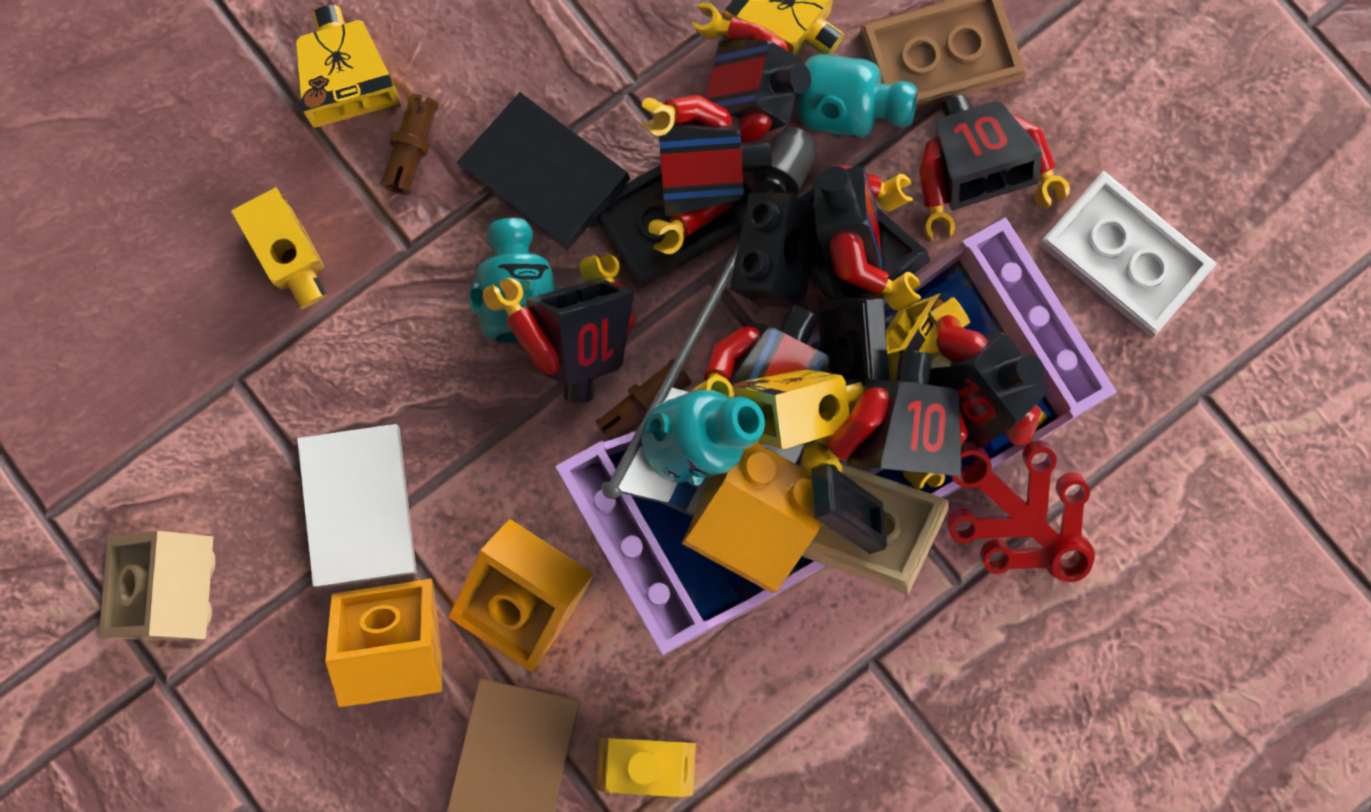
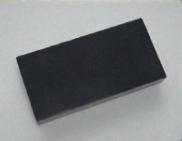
(848, 509)

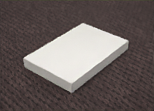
(1127, 254)
(356, 506)

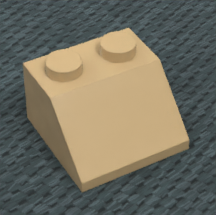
(157, 586)

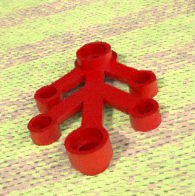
(1026, 517)

